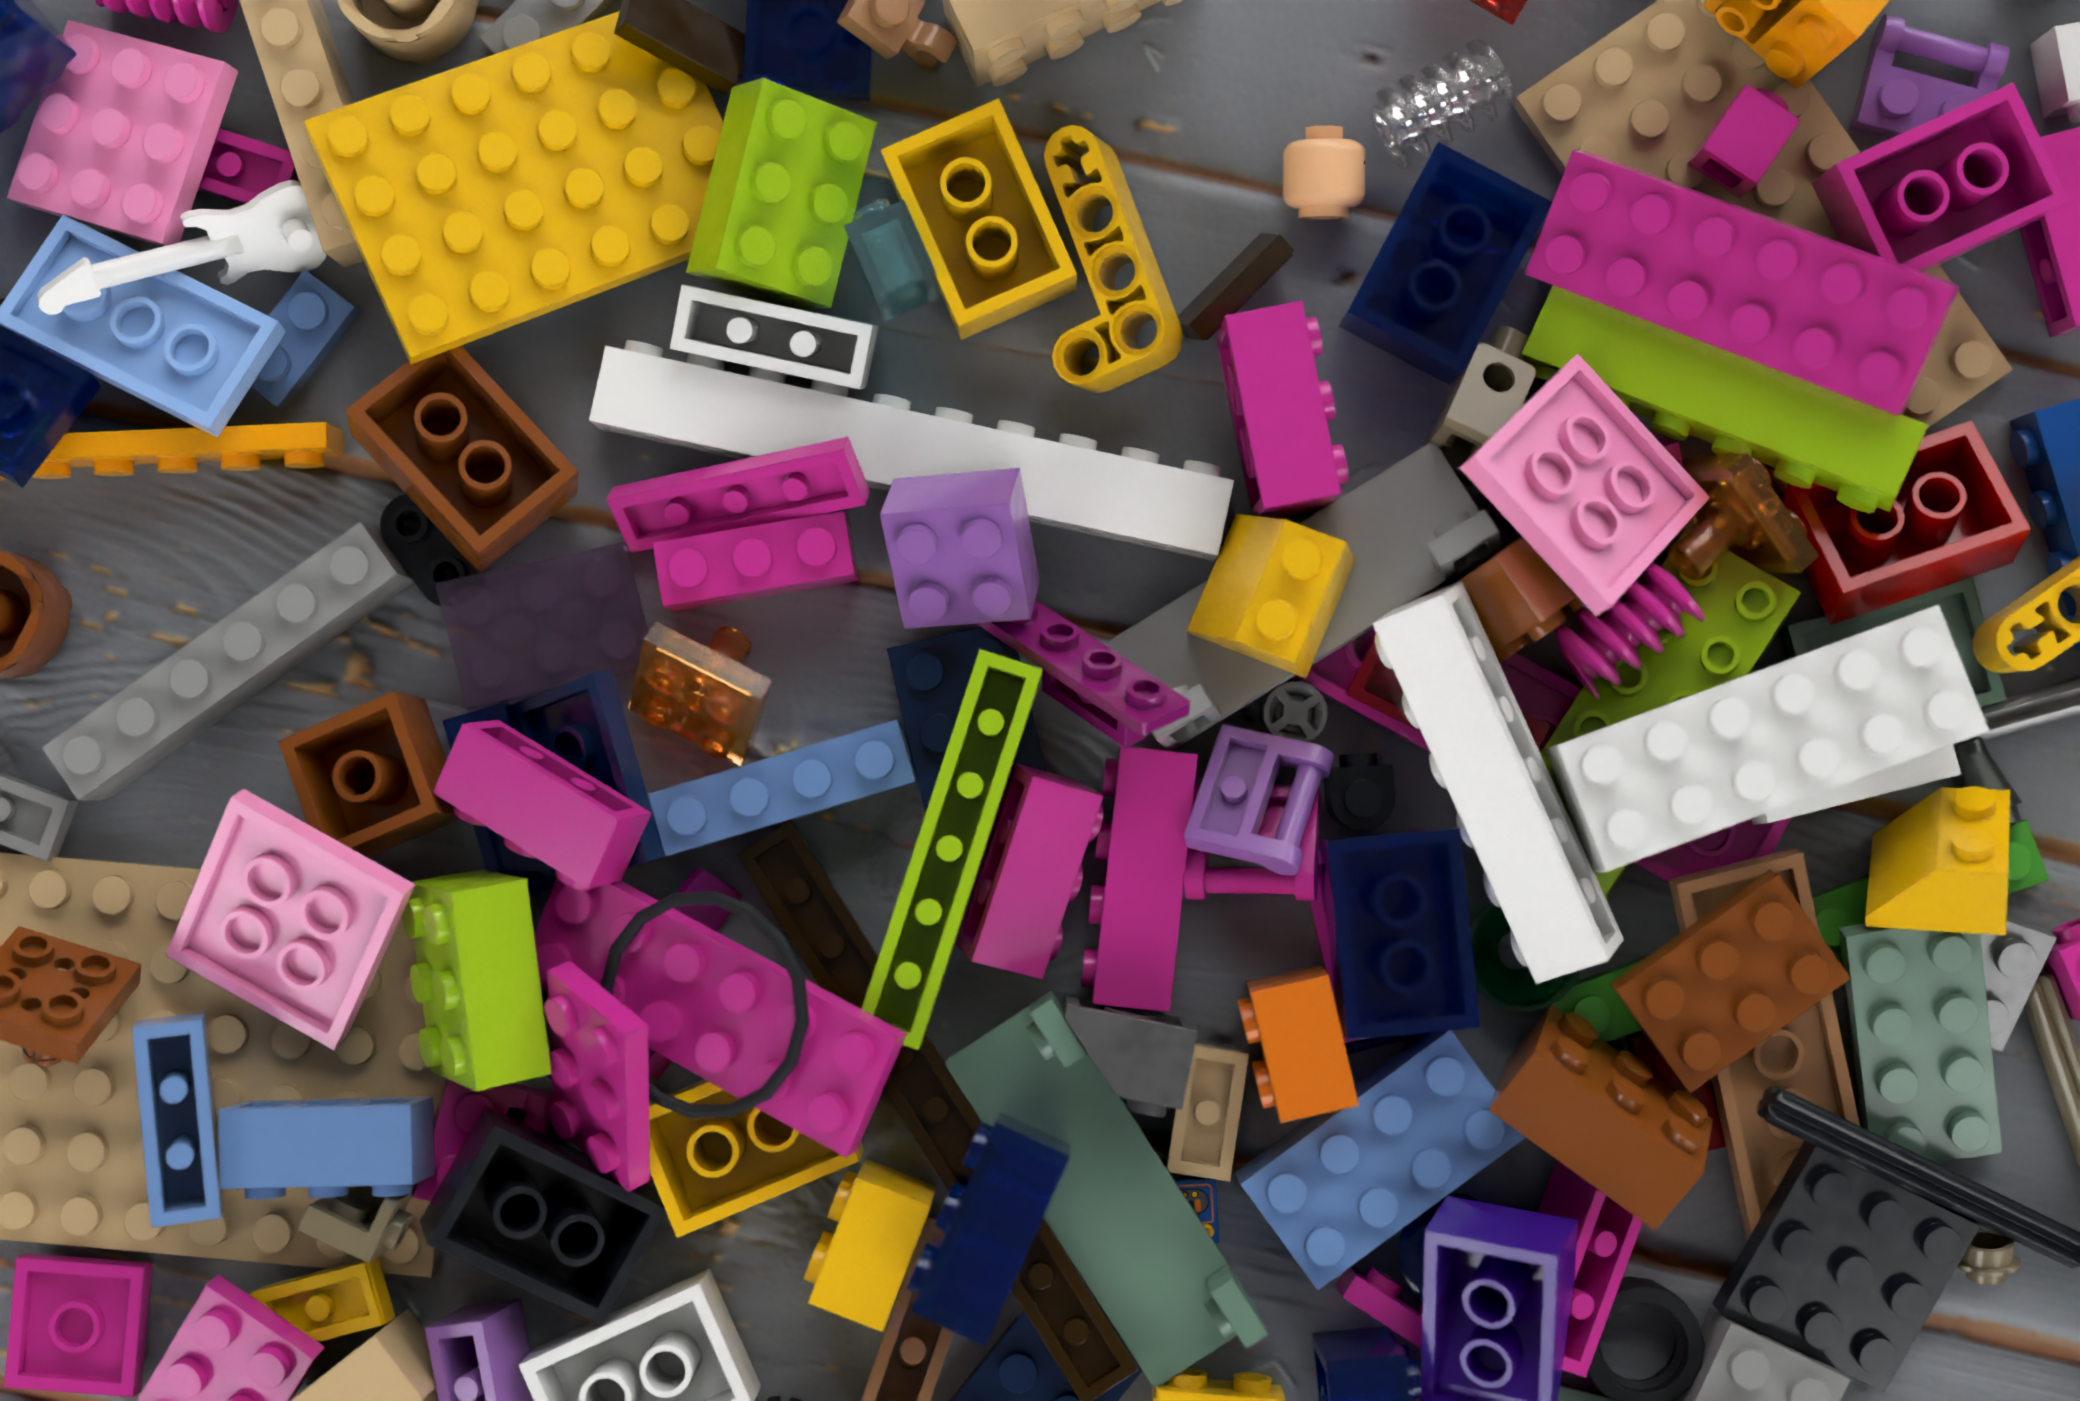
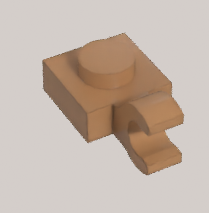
(894, 26)

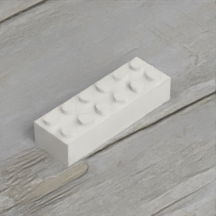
(1766, 740)

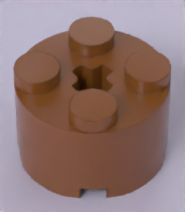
(31, 615)

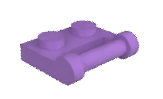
(1900, 99)
(1238, 792)

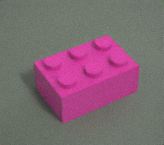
(1944, 184)
(1280, 410)

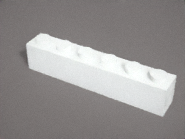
(1497, 784)

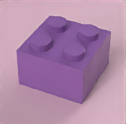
(960, 548)

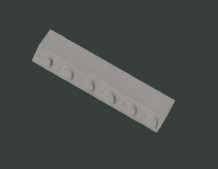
(228, 664)

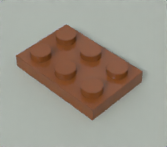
(1730, 981)

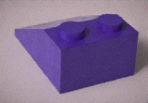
(1495, 1302)

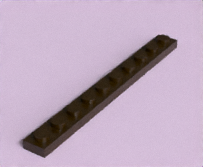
(934, 1106)

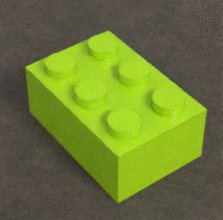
(781, 195)
(477, 979)

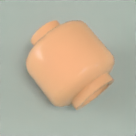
(1323, 174)

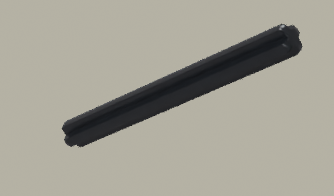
(1920, 1175)

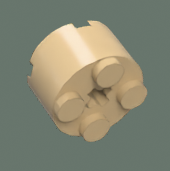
(411, 28)

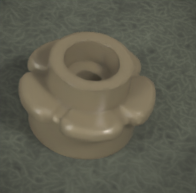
(1989, 1258)

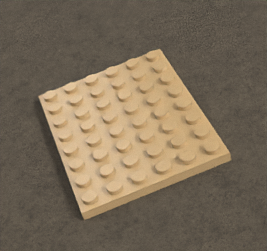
(75, 1129)

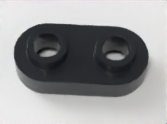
(424, 552)

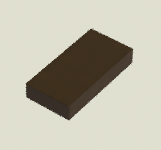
(685, 39)
(1234, 285)

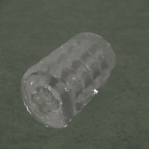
(1440, 98)

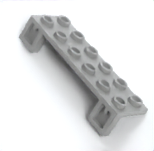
(1408, 538)

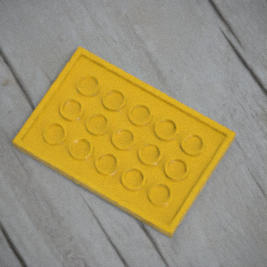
(520, 181)

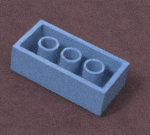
(1373, 1168)

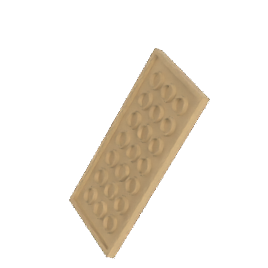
(1651, 100)

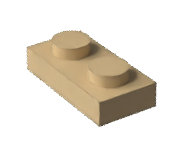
(1207, 1126)

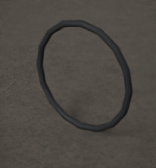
(790, 963)

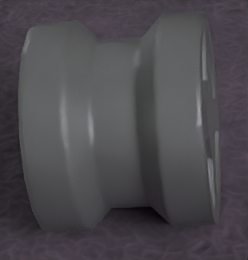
(1307, 715)

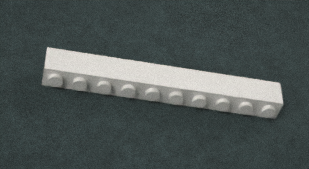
(1062, 481)

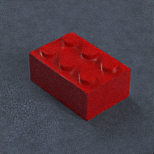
(1943, 528)

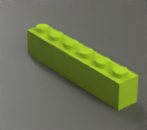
(1730, 401)
(951, 844)

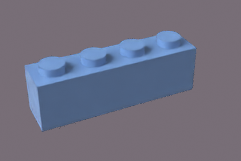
(783, 788)

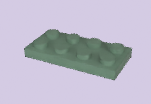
(1922, 1040)

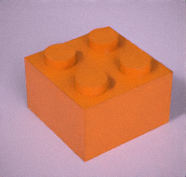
(1300, 1042)

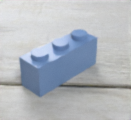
(178, 1119)
(326, 1146)

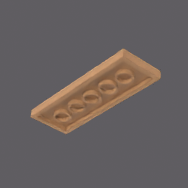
(1800, 1057)

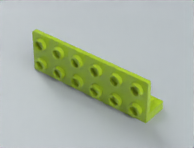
(1741, 621)

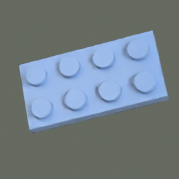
(151, 336)

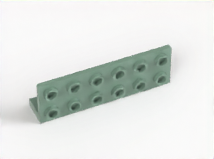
(1116, 1198)

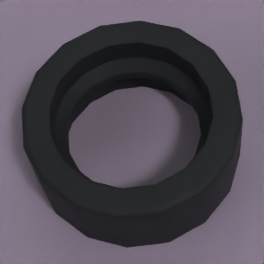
(1683, 1363)

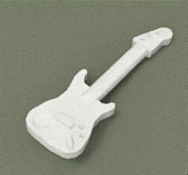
(264, 234)

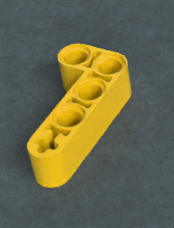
(1101, 258)
(2032, 610)

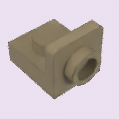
(349, 1227)

